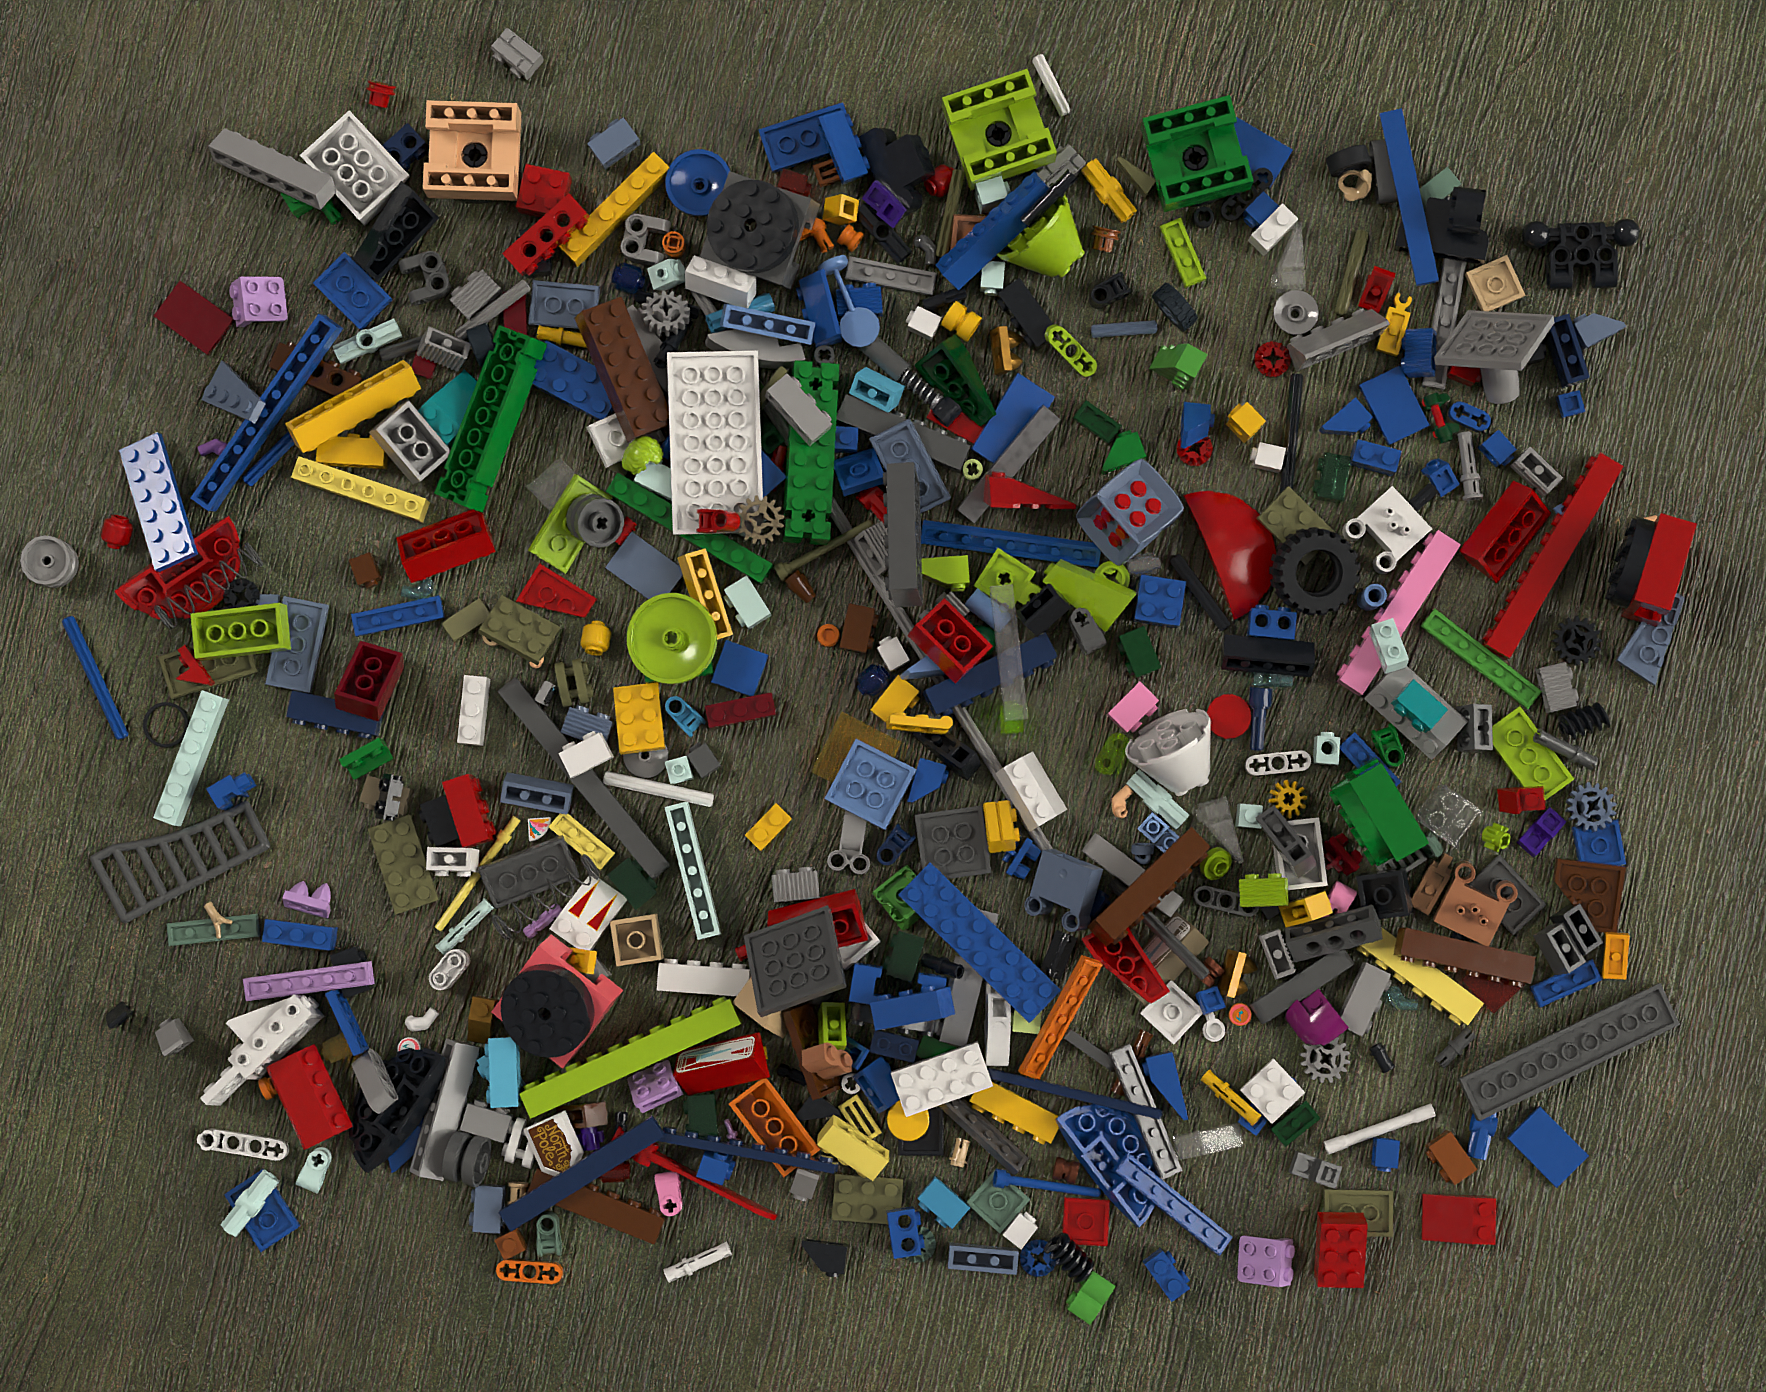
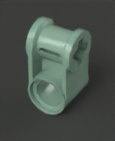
(548, 1239)

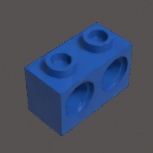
(1271, 629)
(899, 1233)

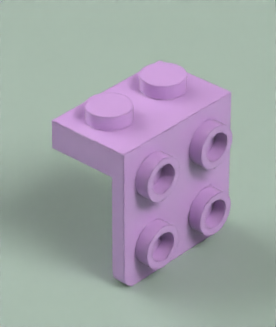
(258, 300)
(1265, 1261)

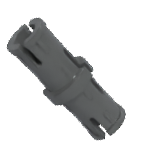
(1455, 1047)

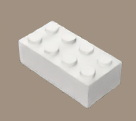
(941, 1079)

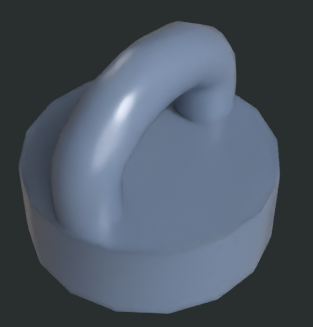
(1142, 849)

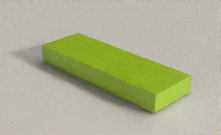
(1182, 253)

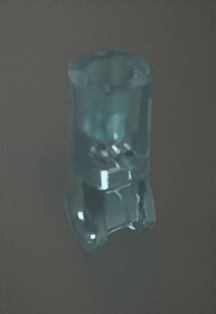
(1274, 680)

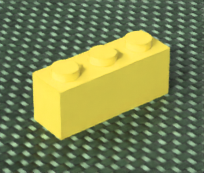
(852, 1148)

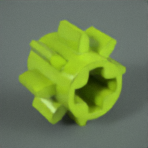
(1496, 837)

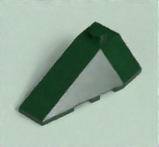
(955, 374)

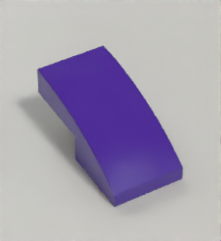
(885, 203)
(1541, 831)

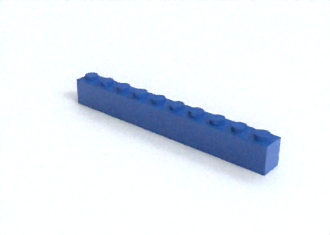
(278, 398)

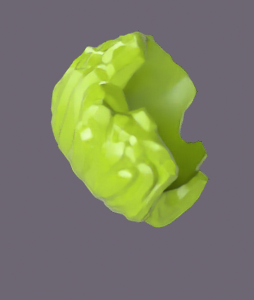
(640, 452)

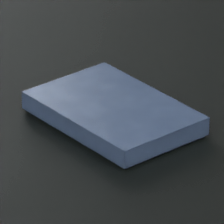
(558, 303)
(644, 567)

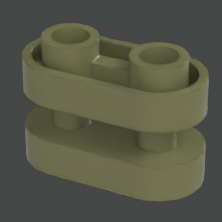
(579, 670)

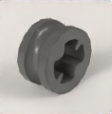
(824, 348)

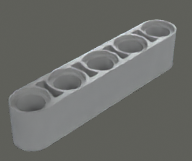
(1125, 869)

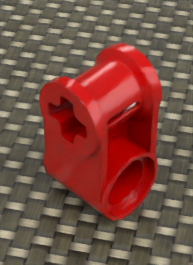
(714, 521)

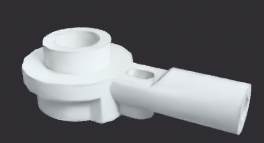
(1213, 1029)

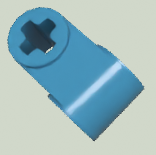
(685, 716)

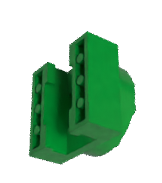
(1377, 814)

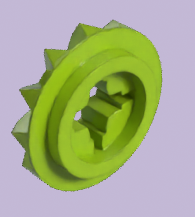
(1110, 568)

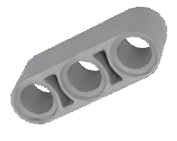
(374, 1081)

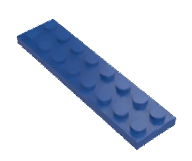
(979, 942)

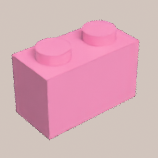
(1133, 708)

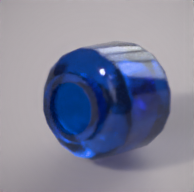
(627, 278)
(873, 680)

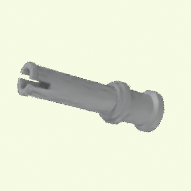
(1470, 477)

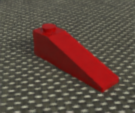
(1129, 964)

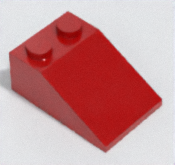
(1459, 1218)

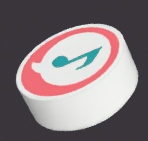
(409, 1042)

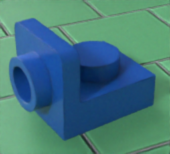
(1440, 476)

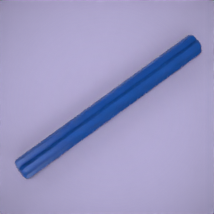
(95, 678)

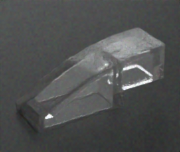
(1208, 1141)

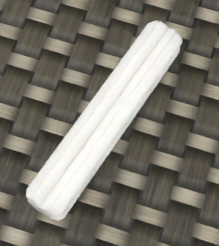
(1051, 85)

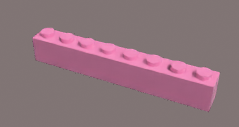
(1401, 607)

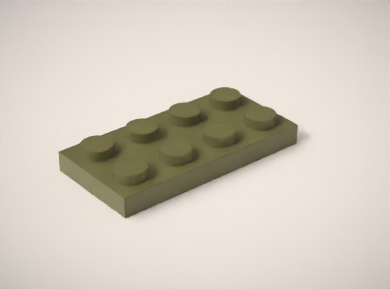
(403, 864)

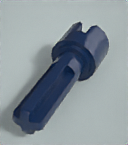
(1260, 700)

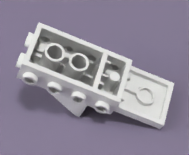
(266, 1038)

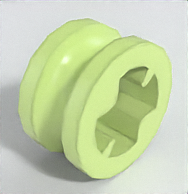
(965, 470)

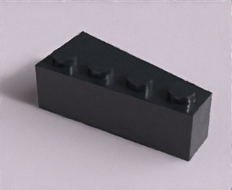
(394, 232)

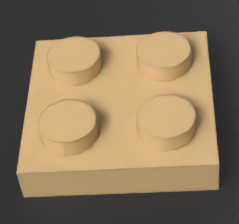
(1495, 284)

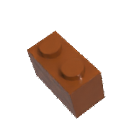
(1450, 1157)

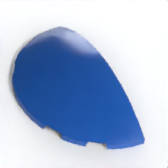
(1099, 1141)

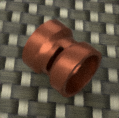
(1214, 969)
(1065, 1170)

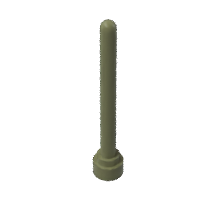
(785, 569)

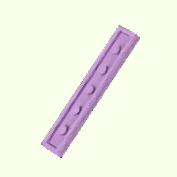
(308, 981)

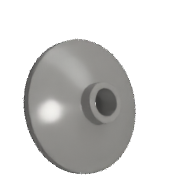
(1303, 304)
(646, 767)

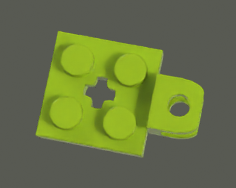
(1019, 575)

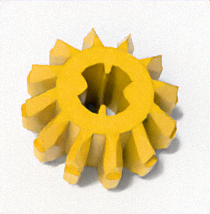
(1279, 797)

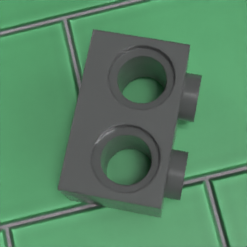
(1477, 732)

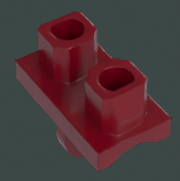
(1339, 857)

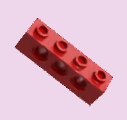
(533, 237)

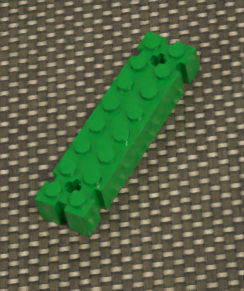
(490, 418)
(811, 467)

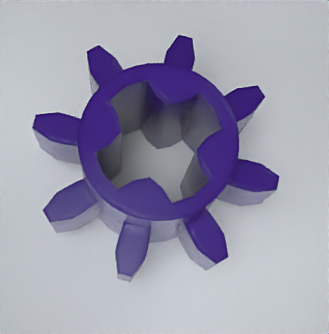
(590, 1138)

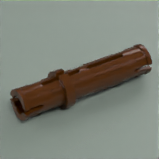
(1139, 1050)

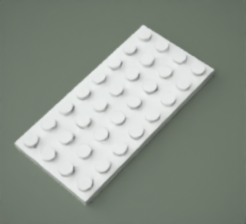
(713, 435)

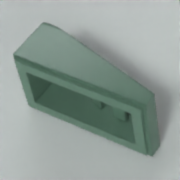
(1434, 848)

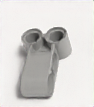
(851, 843)

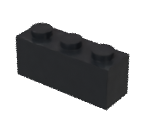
(1025, 313)

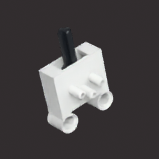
(1393, 524)

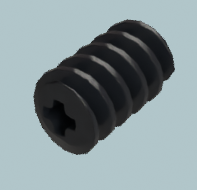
(1582, 720)
(1069, 1256)

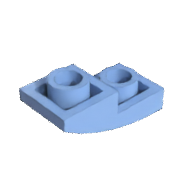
(1158, 832)

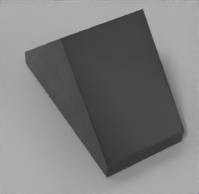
(817, 1109)

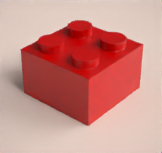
(542, 190)

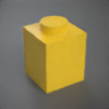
(840, 209)

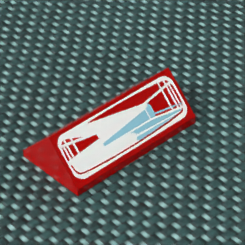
(721, 1064)

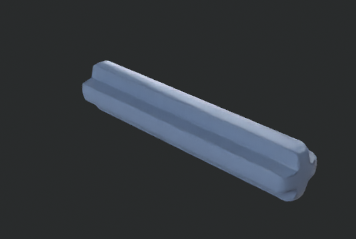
(1123, 329)

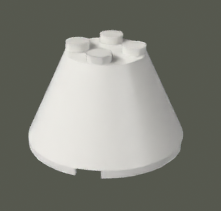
(1174, 750)

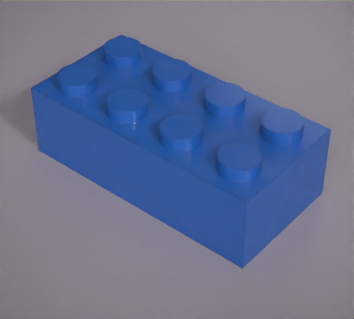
(572, 382)

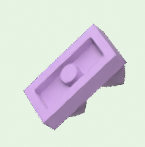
(316, 905)

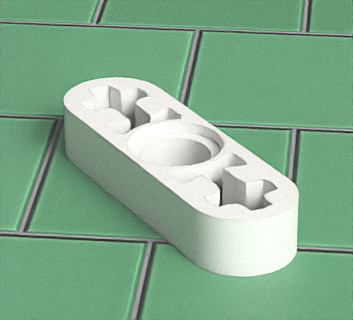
(1293, 755)

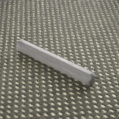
(494, 308)

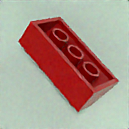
(1505, 531)
(445, 545)
(845, 911)
(309, 1096)

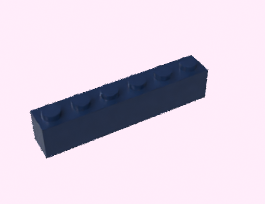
(985, 677)

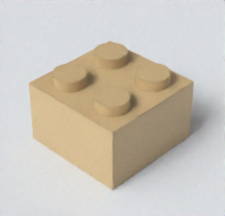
(636, 940)

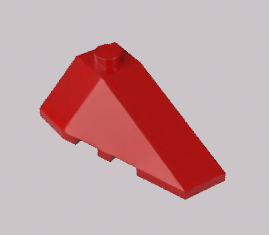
(1009, 493)

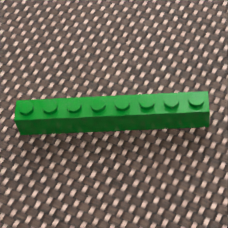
(716, 545)

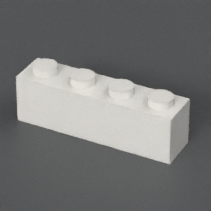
(702, 979)

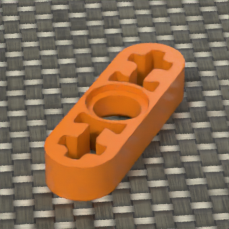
(513, 1264)

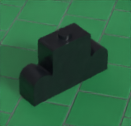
(898, 164)
(1447, 243)

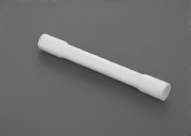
(1344, 1141)

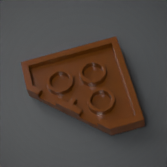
(1595, 887)

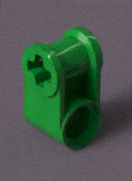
(1388, 744)

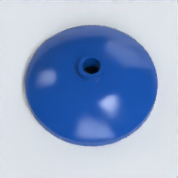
(688, 171)

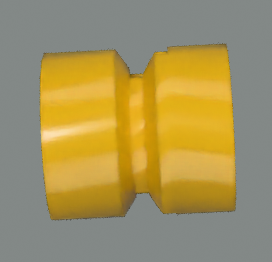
(960, 320)

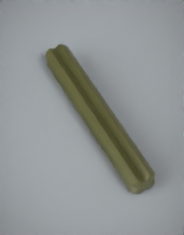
(950, 209)
(1351, 272)

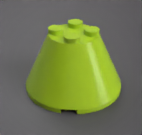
(1049, 244)

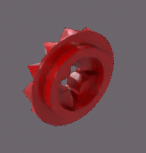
(1265, 365)
(1192, 458)

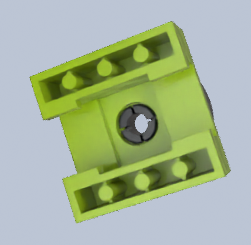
(1003, 108)

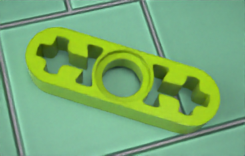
(1077, 366)

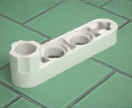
(244, 1144)

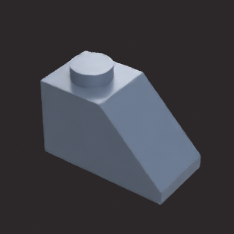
(1595, 328)

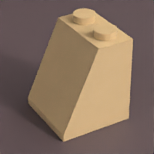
(746, 1002)

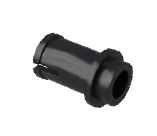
(1380, 1055)

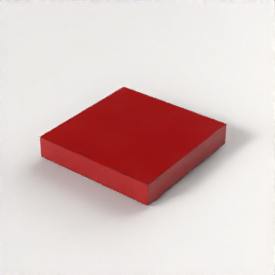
(1086, 1220)

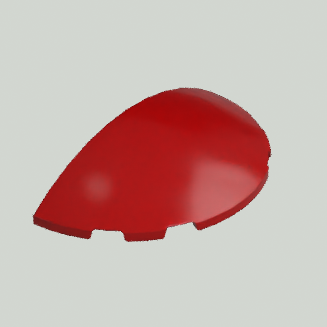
(1236, 546)
(153, 587)

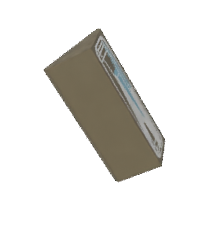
(1163, 958)

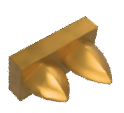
(1001, 343)
(1235, 965)

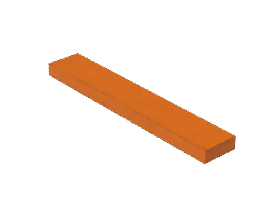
(1060, 1017)

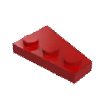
(555, 593)

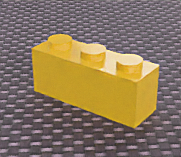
(352, 452)

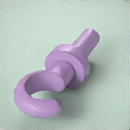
(731, 1133)

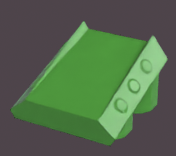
(888, 897)

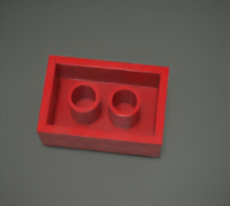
(949, 640)
(469, 810)
(1340, 1249)

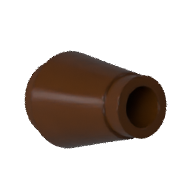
(800, 586)

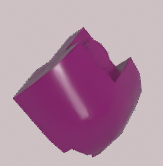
(1315, 1020)

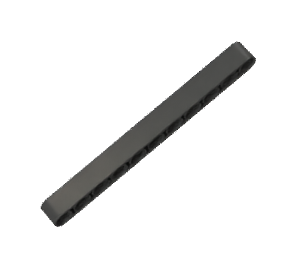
(588, 782)

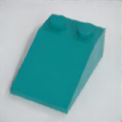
(447, 407)

